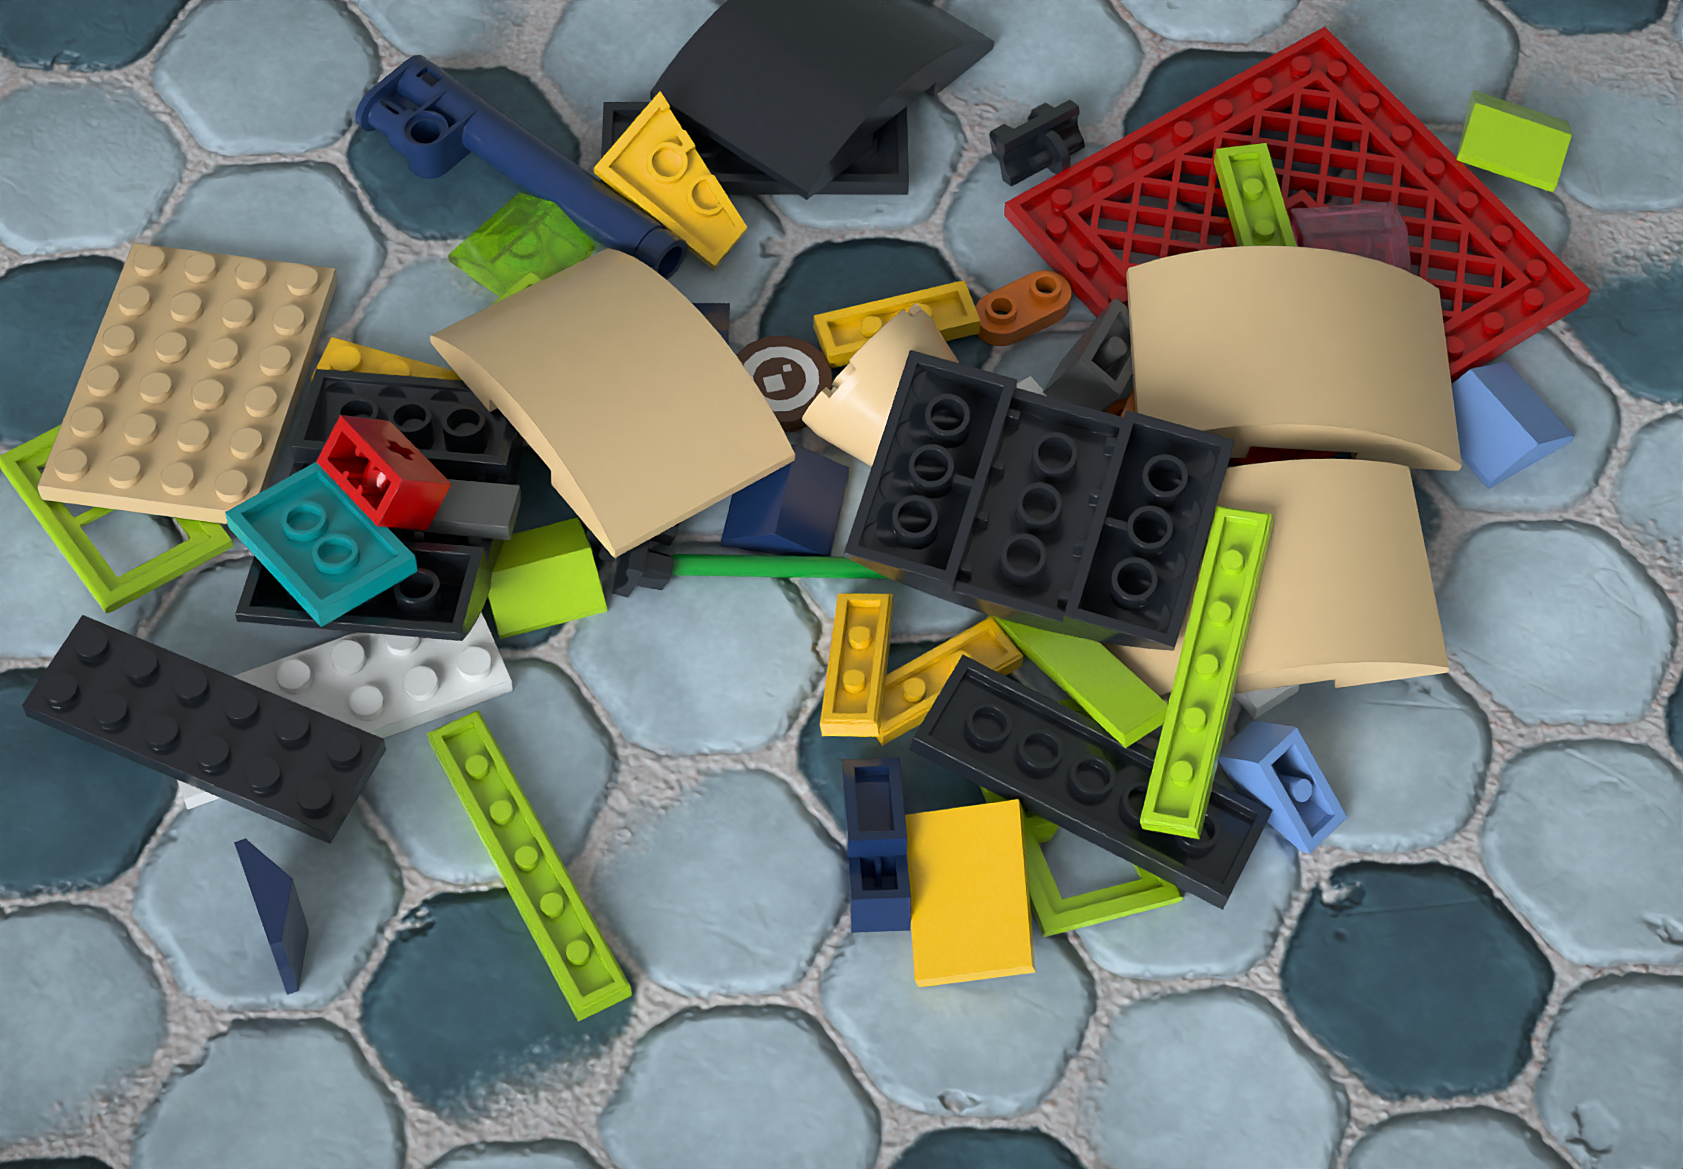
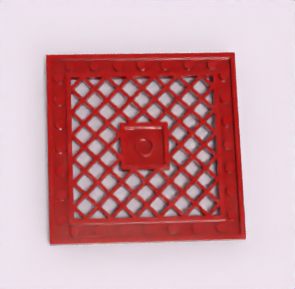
(1320, 76)

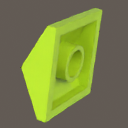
(1514, 141)
(544, 579)

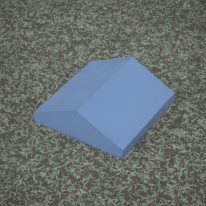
(1503, 423)

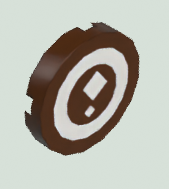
(788, 376)

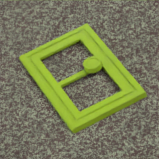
(111, 592)
(1063, 915)

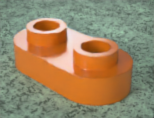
(1026, 307)

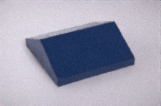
(789, 509)
(278, 910)

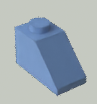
(1280, 773)

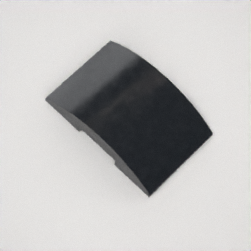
(813, 79)
(1038, 506)
(453, 570)

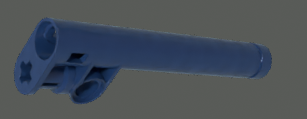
(443, 121)

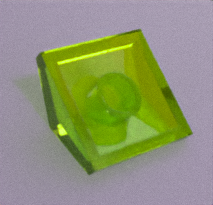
(521, 239)

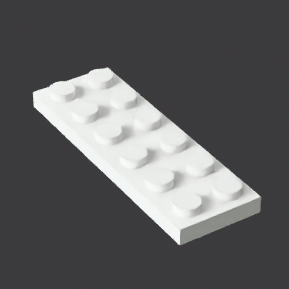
(383, 681)

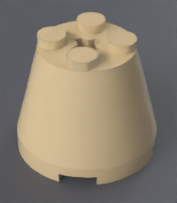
(863, 393)

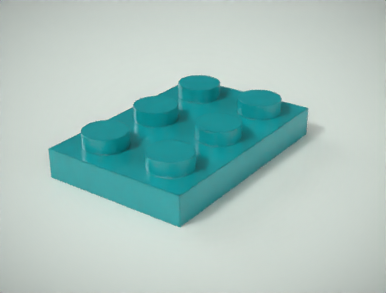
(320, 544)

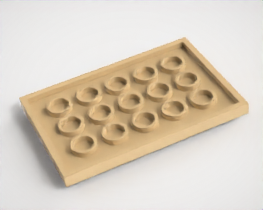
(189, 384)

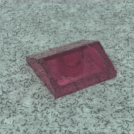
(1355, 229)

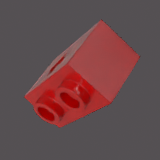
(383, 473)

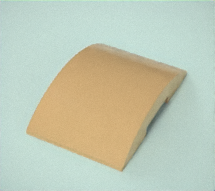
(1295, 353)
(620, 395)
(1340, 582)

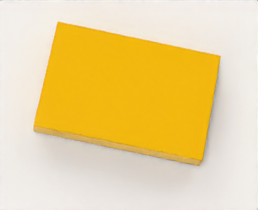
(969, 893)

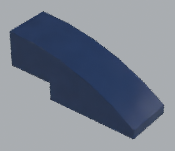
(876, 845)

